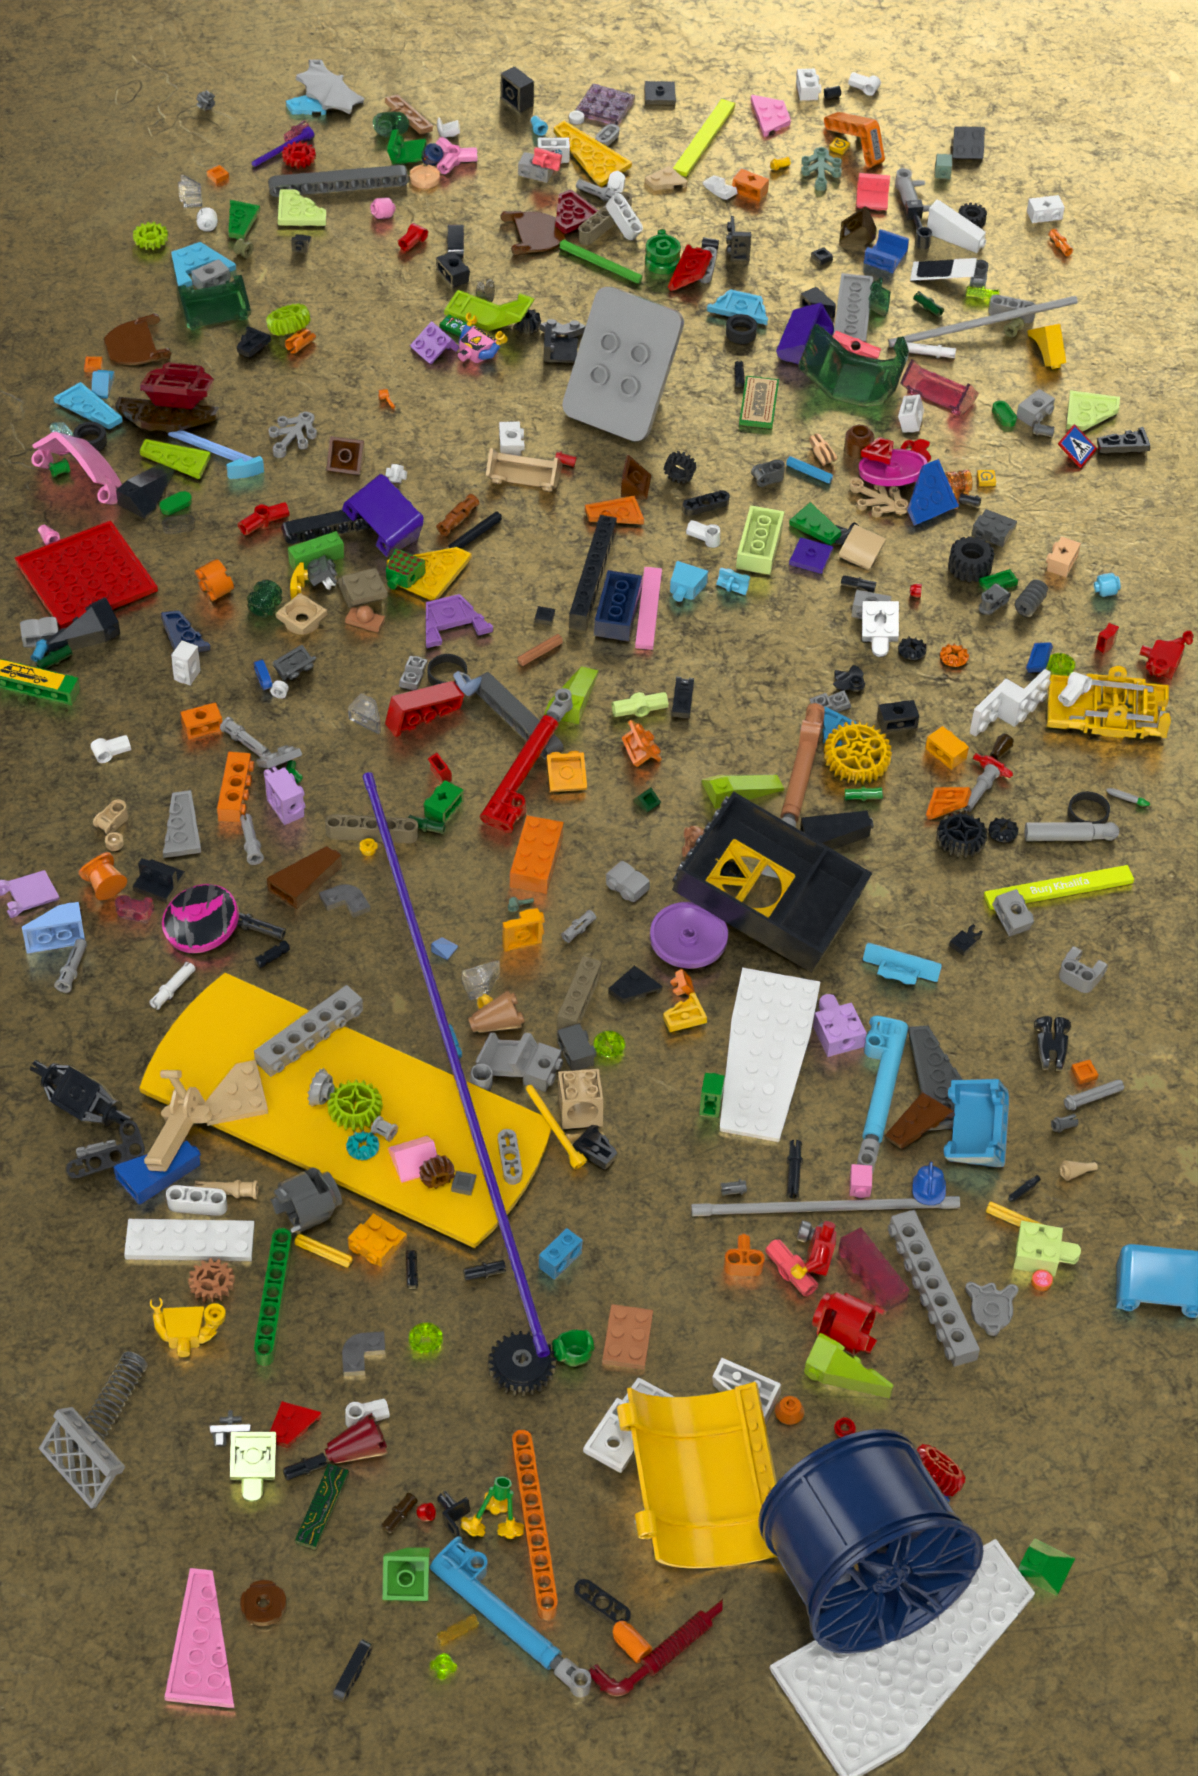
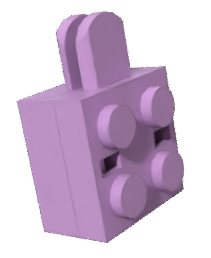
(284, 795)
(838, 1026)

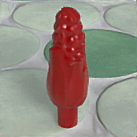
(1004, 771)

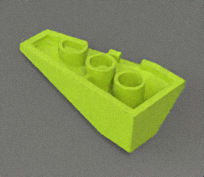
(580, 687)
(745, 785)
(836, 1368)

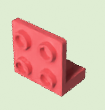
(873, 191)

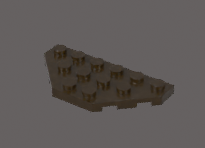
(167, 419)

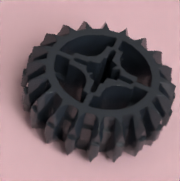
(961, 834)

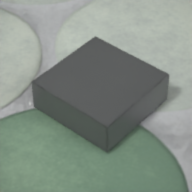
(463, 1183)

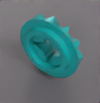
(364, 1152)

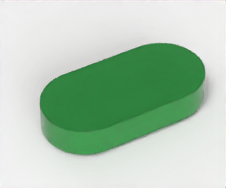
(1004, 413)
(175, 503)

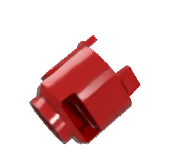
(847, 1321)

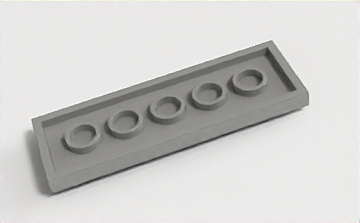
(853, 306)

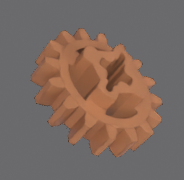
(213, 1283)

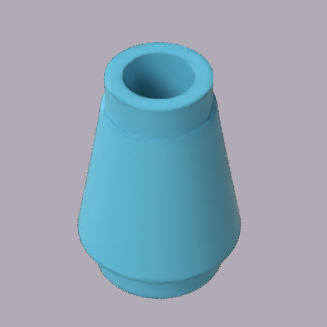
(539, 126)

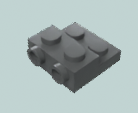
(993, 527)

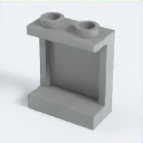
(508, 1056)

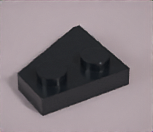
(596, 1147)

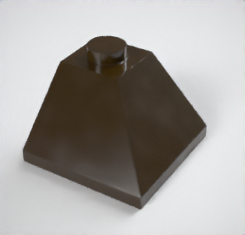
(858, 228)

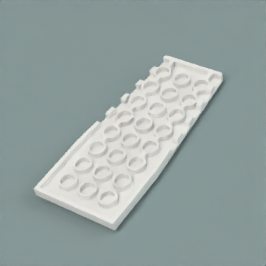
(766, 1051)

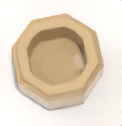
(114, 841)

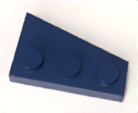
(180, 629)

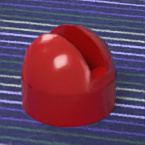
(915, 590)
(426, 1512)

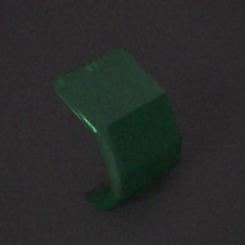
(849, 375)

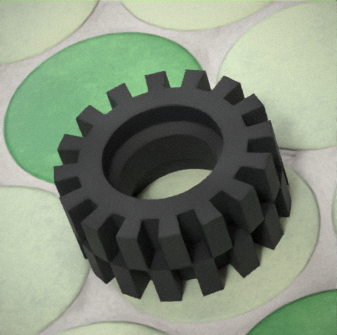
(974, 214)
(680, 460)

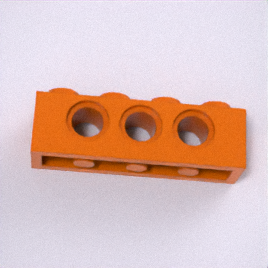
(234, 787)

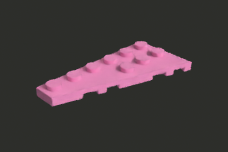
(199, 1657)

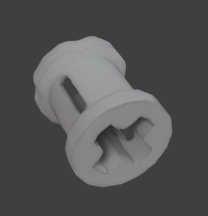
(384, 1128)

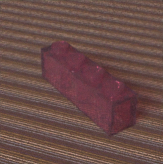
(873, 1269)

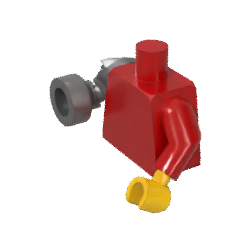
(820, 1249)

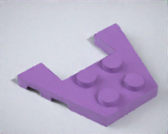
(449, 613)

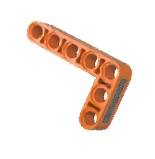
(863, 127)

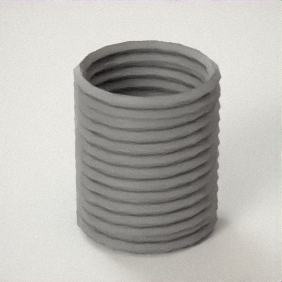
(482, 1071)

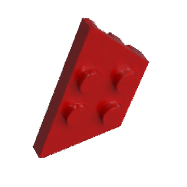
(690, 267)

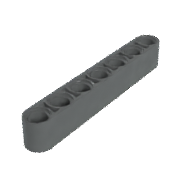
(513, 711)

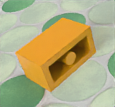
(947, 747)

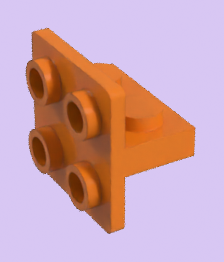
(640, 744)

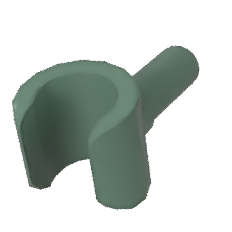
(514, 903)

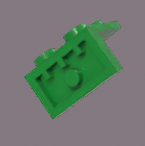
(404, 151)

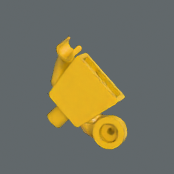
(186, 1326)

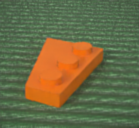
(624, 509)

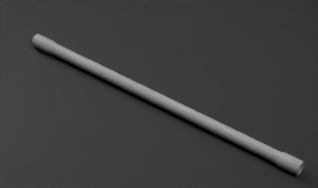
(708, 1209)

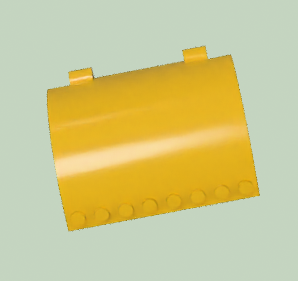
(701, 1475)

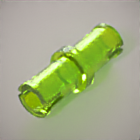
(981, 292)

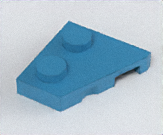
(832, 720)

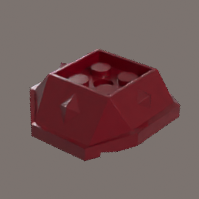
(177, 385)

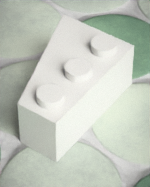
(730, 1375)

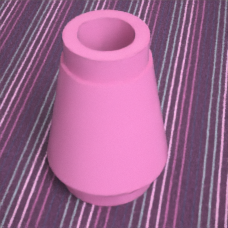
(48, 534)

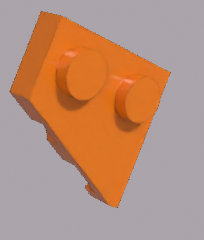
(947, 800)

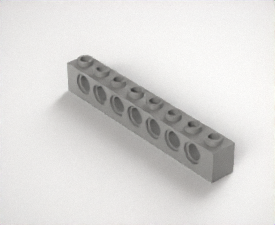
(958, 1352)

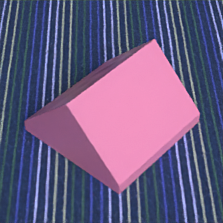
(410, 1156)

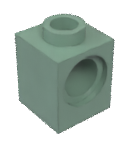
(943, 166)

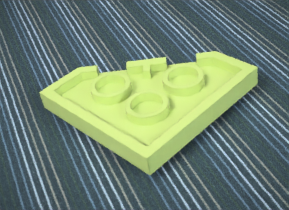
(299, 210)
(1090, 409)

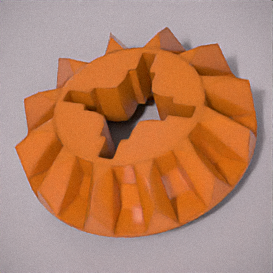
(953, 660)

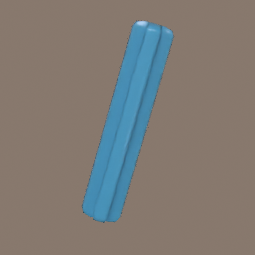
(809, 469)

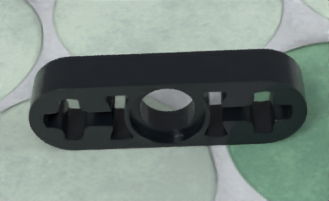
(694, 505)
(601, 1594)
(353, 1670)

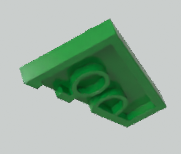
(241, 218)
(816, 524)

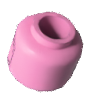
(382, 208)

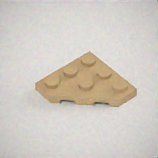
(238, 1095)

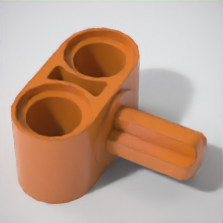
(744, 1257)

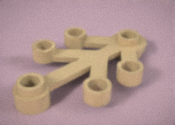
(897, 505)

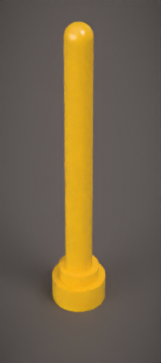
(576, 1159)

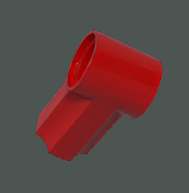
(414, 235)

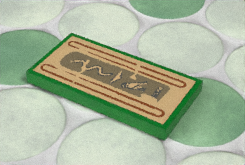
(759, 402)

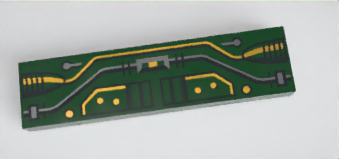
(322, 1506)

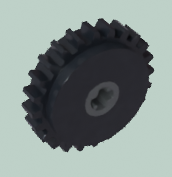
(506, 1364)

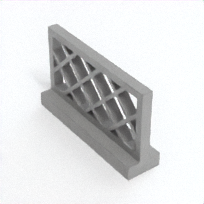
(89, 1444)

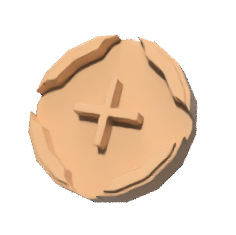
(424, 176)

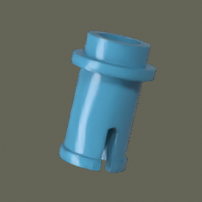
(39, 651)

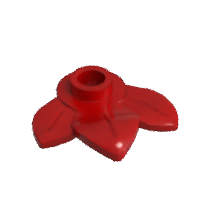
(918, 446)

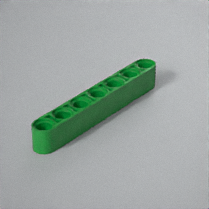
(269, 1304)

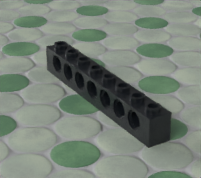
(592, 573)

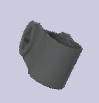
(980, 274)
(770, 472)
(993, 599)

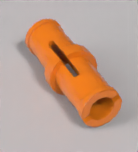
(1056, 236)

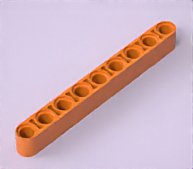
(538, 1532)

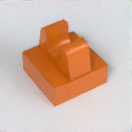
(683, 982)

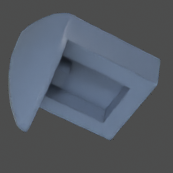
(465, 683)

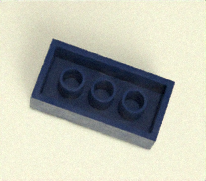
(618, 605)

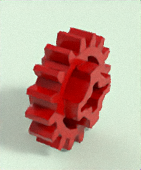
(299, 154)

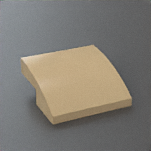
(862, 547)

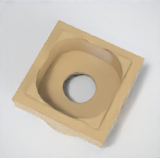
(298, 606)

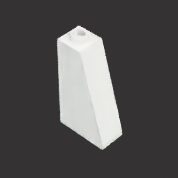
(954, 227)

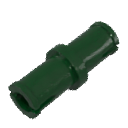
(928, 304)
(54, 657)
(427, 824)

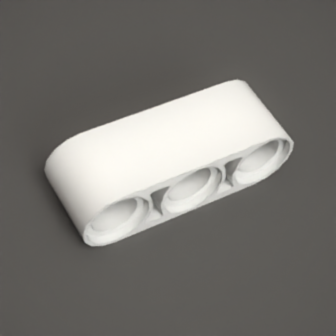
(624, 216)
(188, 1195)

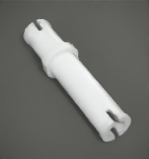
(931, 350)
(167, 991)

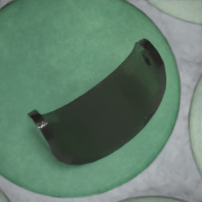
(486, 291)

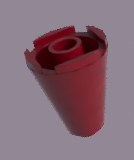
(357, 1442)

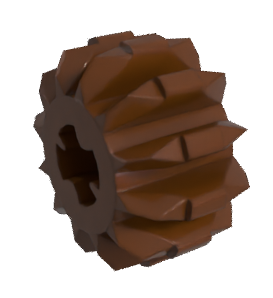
(436, 1171)

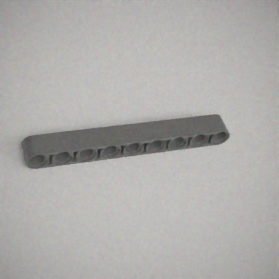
(340, 180)

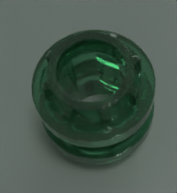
(264, 599)

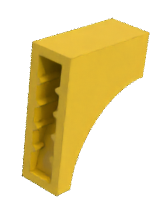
(1050, 343)

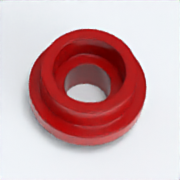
(847, 1423)

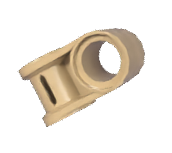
(112, 816)

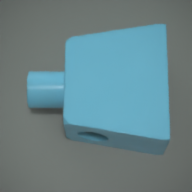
(687, 581)

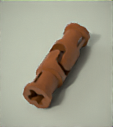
(458, 514)

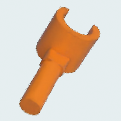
(384, 394)

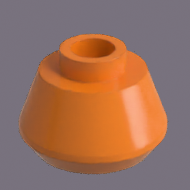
(789, 1410)

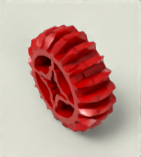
(942, 1469)

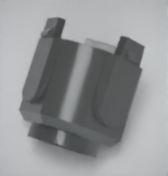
(307, 1199)

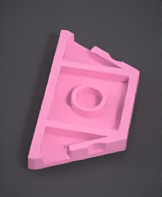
(770, 113)

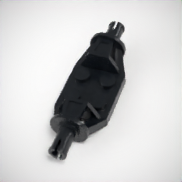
(79, 1094)

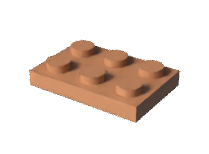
(627, 1337)

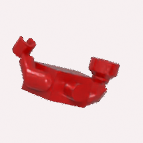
(1166, 655)

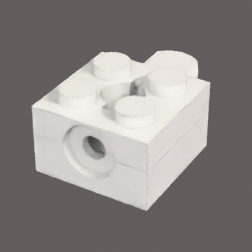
(880, 625)

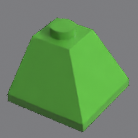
(406, 1574)

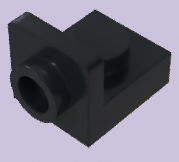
(301, 243)

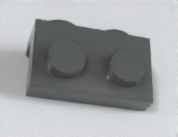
(321, 569)
(293, 663)

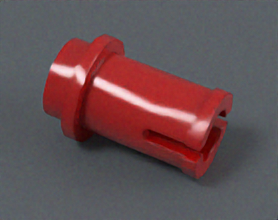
(566, 459)

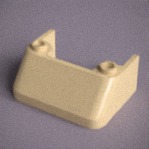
(523, 470)

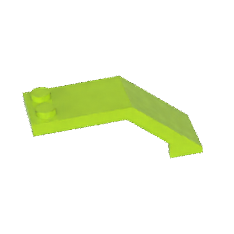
(489, 315)

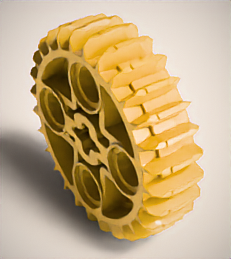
(857, 752)

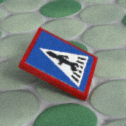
(1077, 446)

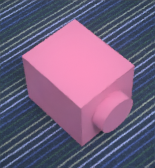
(860, 1180)

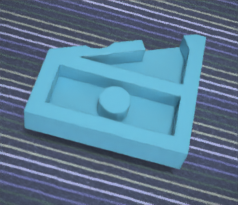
(304, 105)

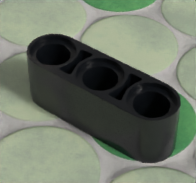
(456, 240)

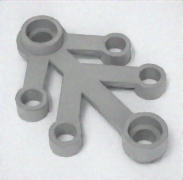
(304, 419)

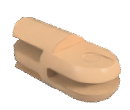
(822, 449)

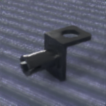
(453, 1511)

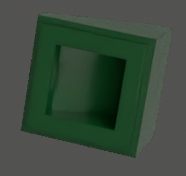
(647, 800)

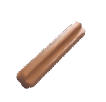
(540, 649)

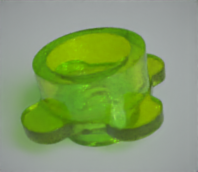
(443, 1659)

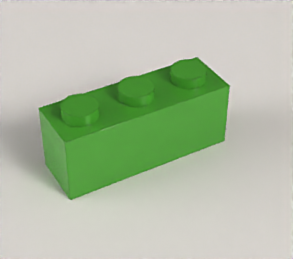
(305, 552)

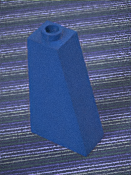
(145, 1184)

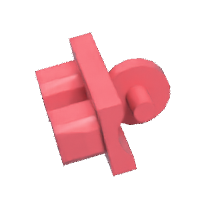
(547, 159)

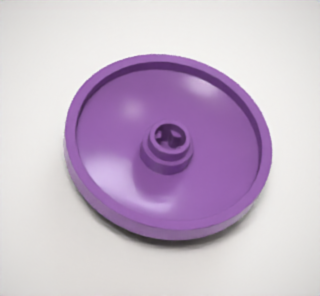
(688, 935)

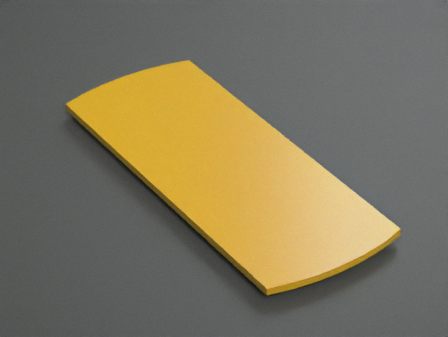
(237, 1018)

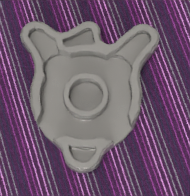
(991, 1307)

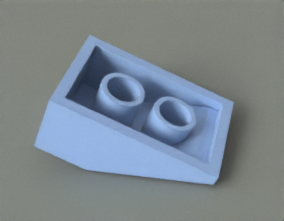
(54, 929)

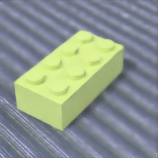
(760, 540)

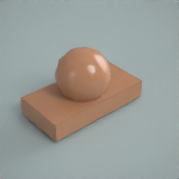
(365, 618)

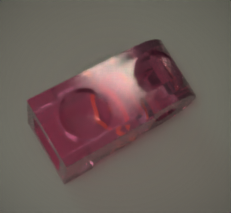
(134, 909)

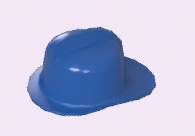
(929, 1185)

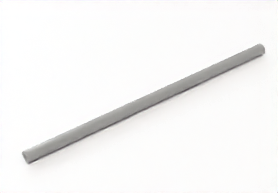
(987, 320)

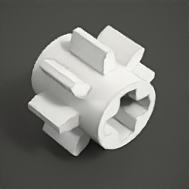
(396, 473)

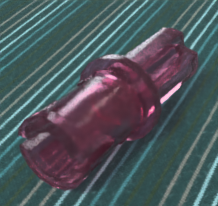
(295, 131)

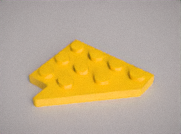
(441, 570)

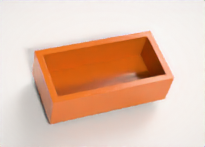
(536, 854)

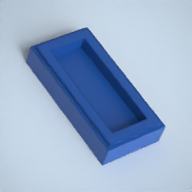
(1039, 657)

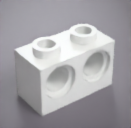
(808, 84)

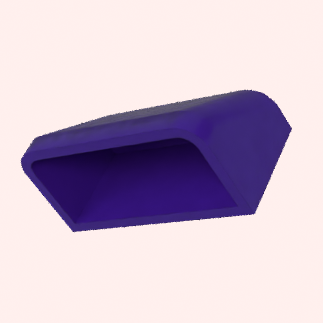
(799, 329)

